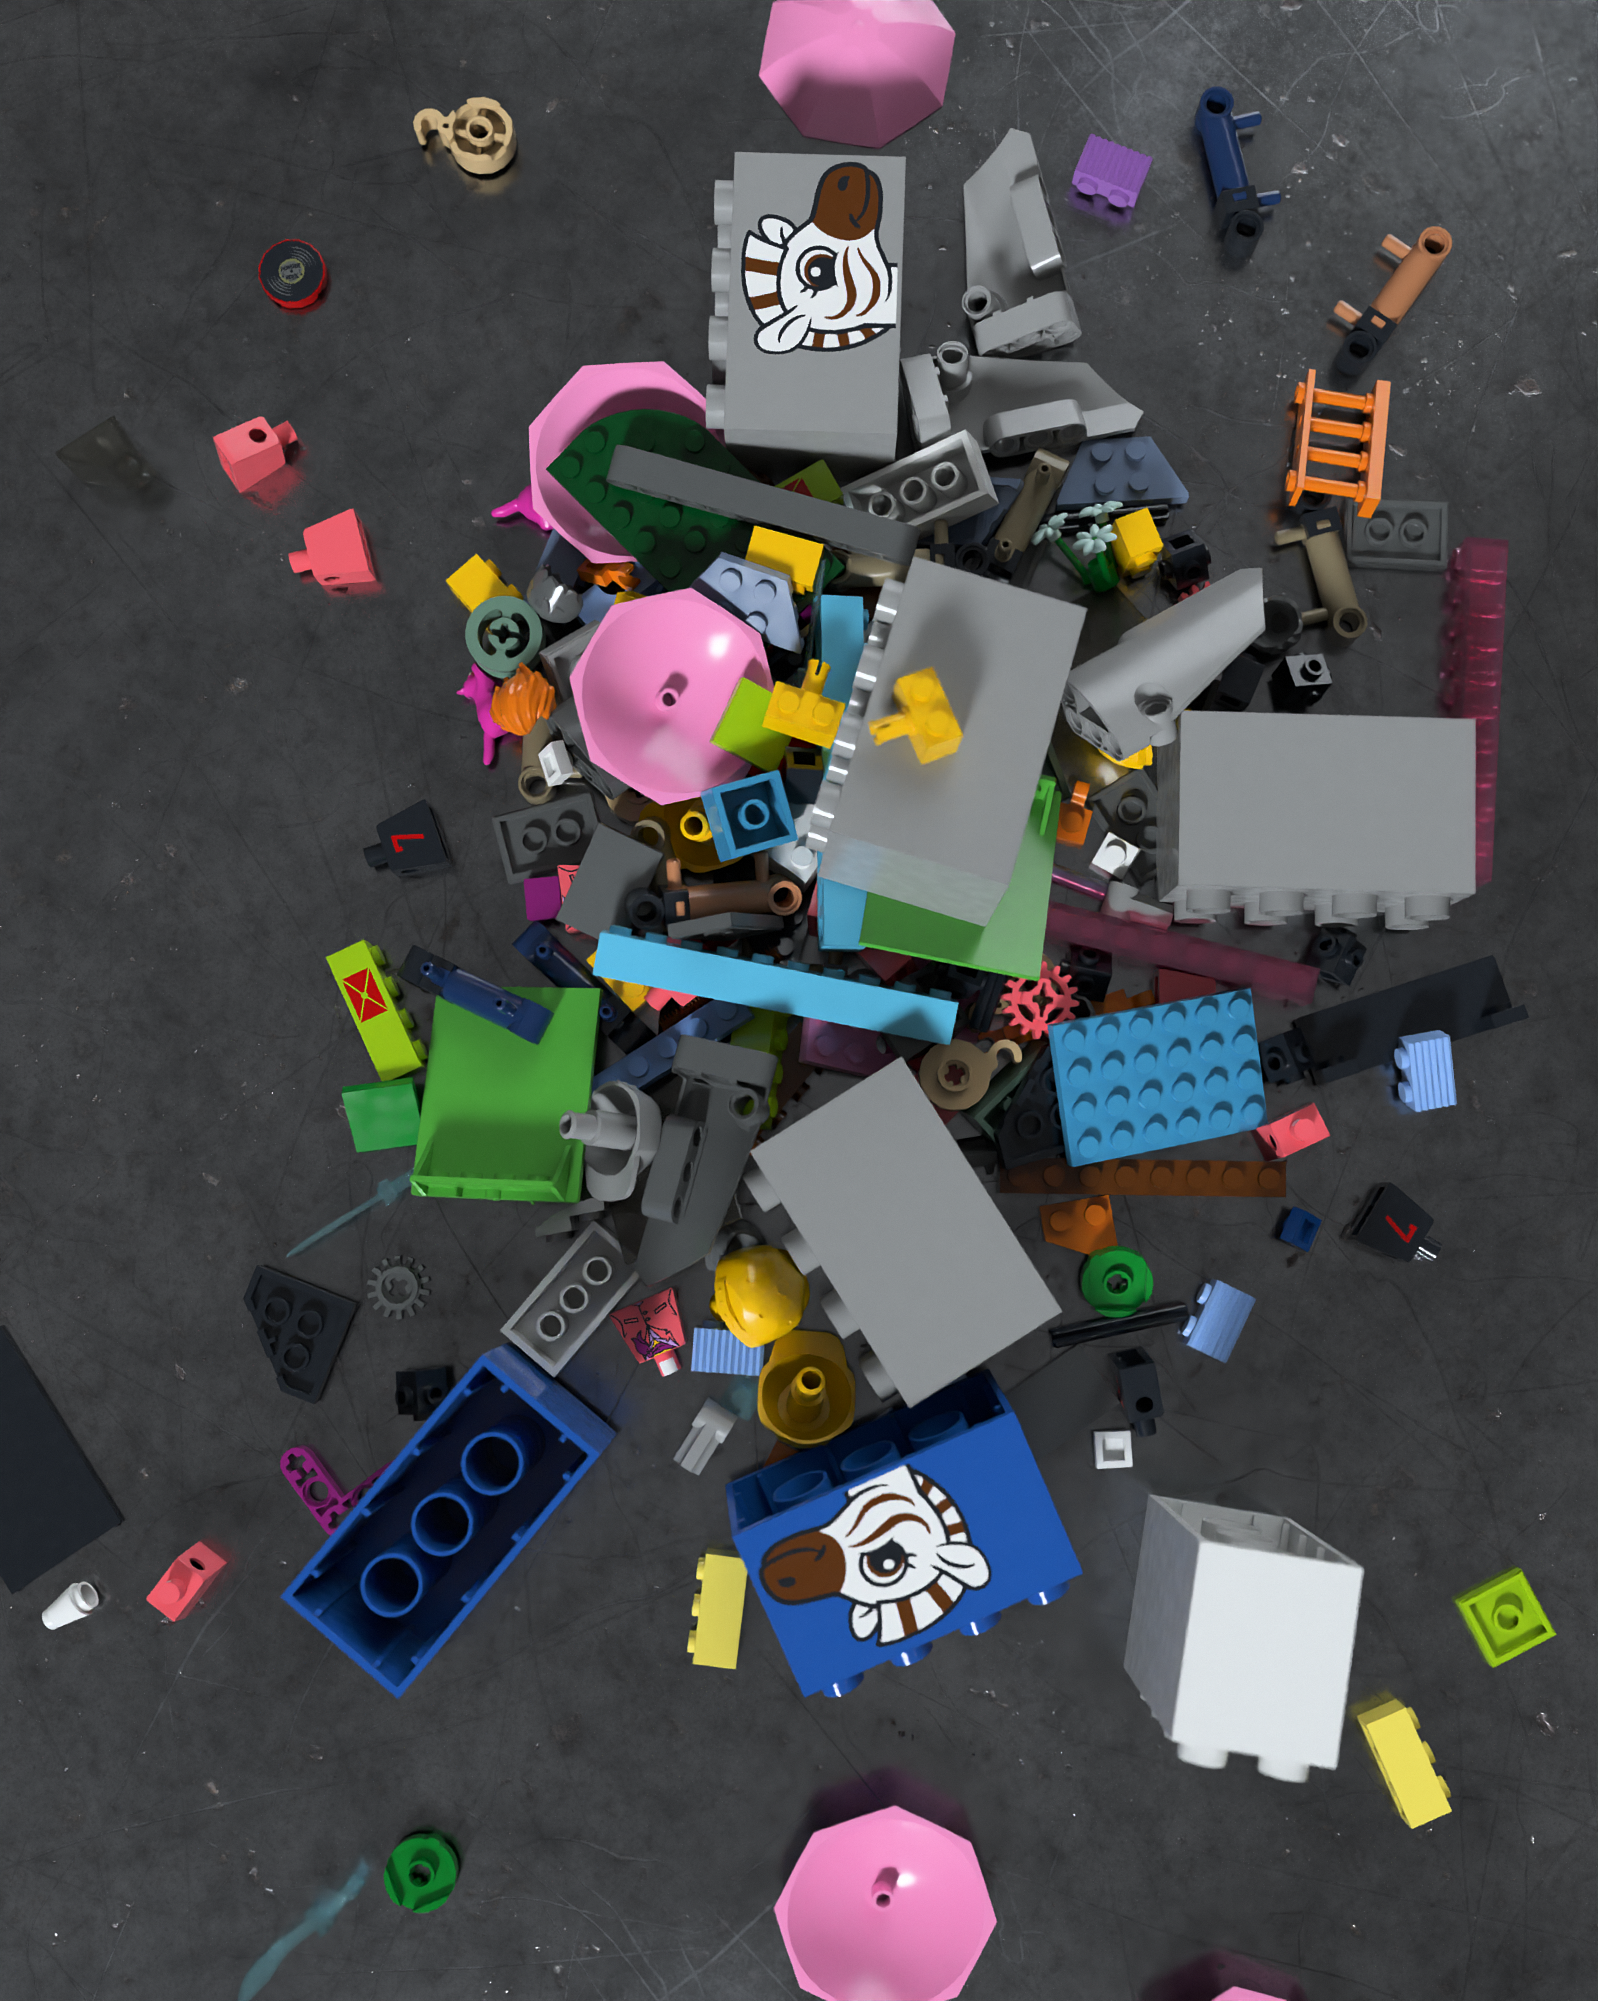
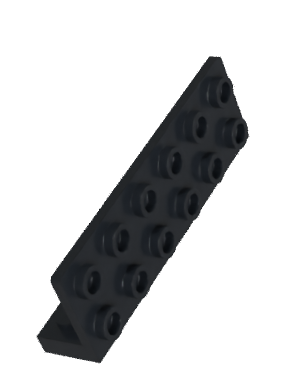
(1367, 1028)

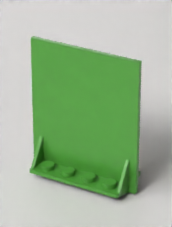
(1016, 930)
(500, 1099)

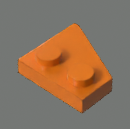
(1079, 1224)

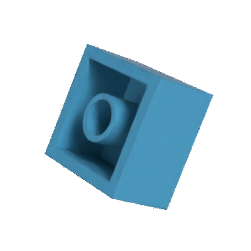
(749, 815)

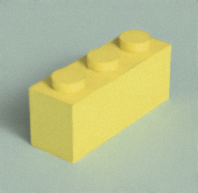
(718, 1609)
(1405, 1763)

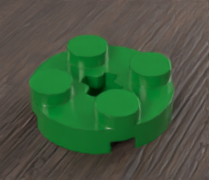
(1103, 1265)
(413, 1892)

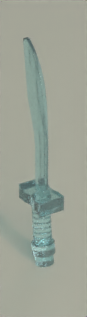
(800, 674)
(386, 1191)
(317, 1919)

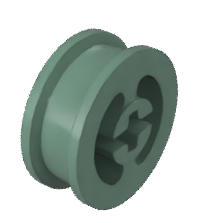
(506, 613)

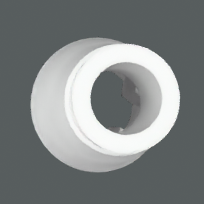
(71, 1605)

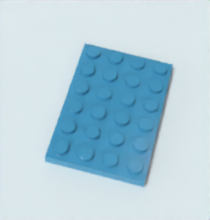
(1157, 1076)

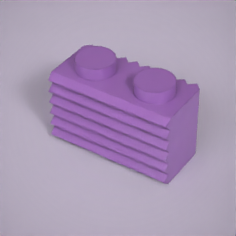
(1111, 171)

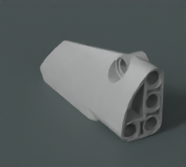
(1015, 257)
(1008, 402)
(1162, 665)

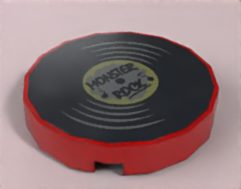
(292, 273)

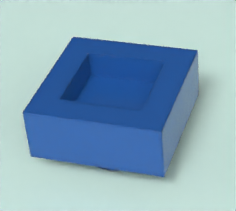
(1300, 1229)

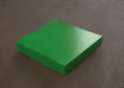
(383, 1114)

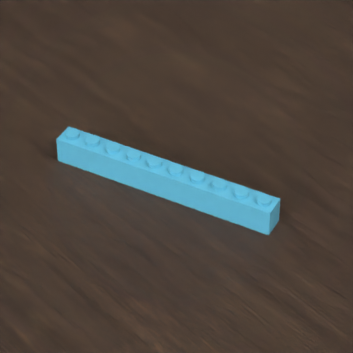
(840, 645)
(775, 986)

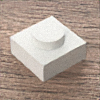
(556, 763)
(1116, 855)
(1112, 1449)

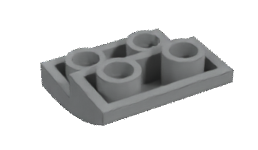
(563, 1222)

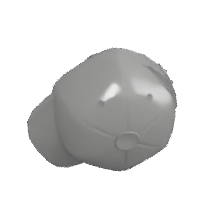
(619, 1138)

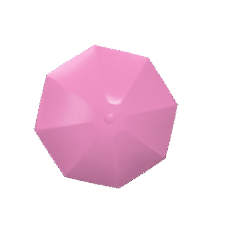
(857, 66)
(585, 399)
(658, 689)
(885, 1910)

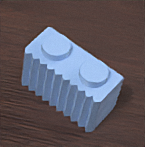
(1426, 1070)
(1217, 1320)
(722, 1352)

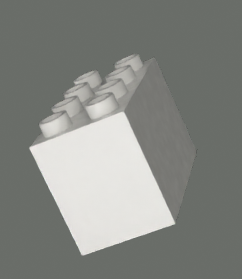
(1242, 1635)

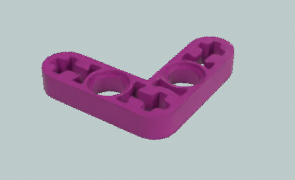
(335, 1499)

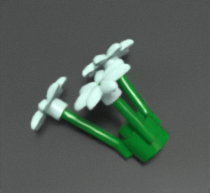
(1101, 569)

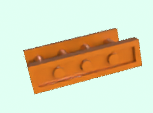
(1370, 433)

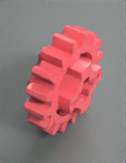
(1038, 1015)

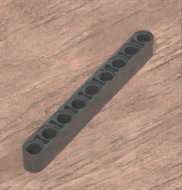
(763, 505)

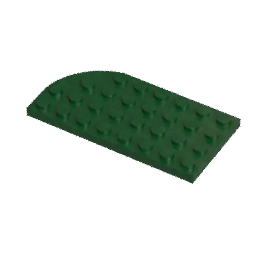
(663, 536)

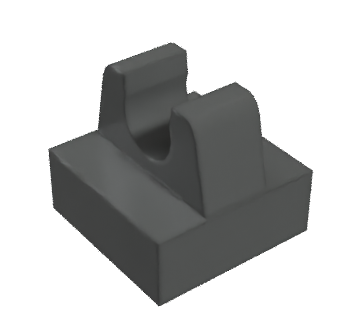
(979, 1152)

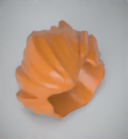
(522, 701)

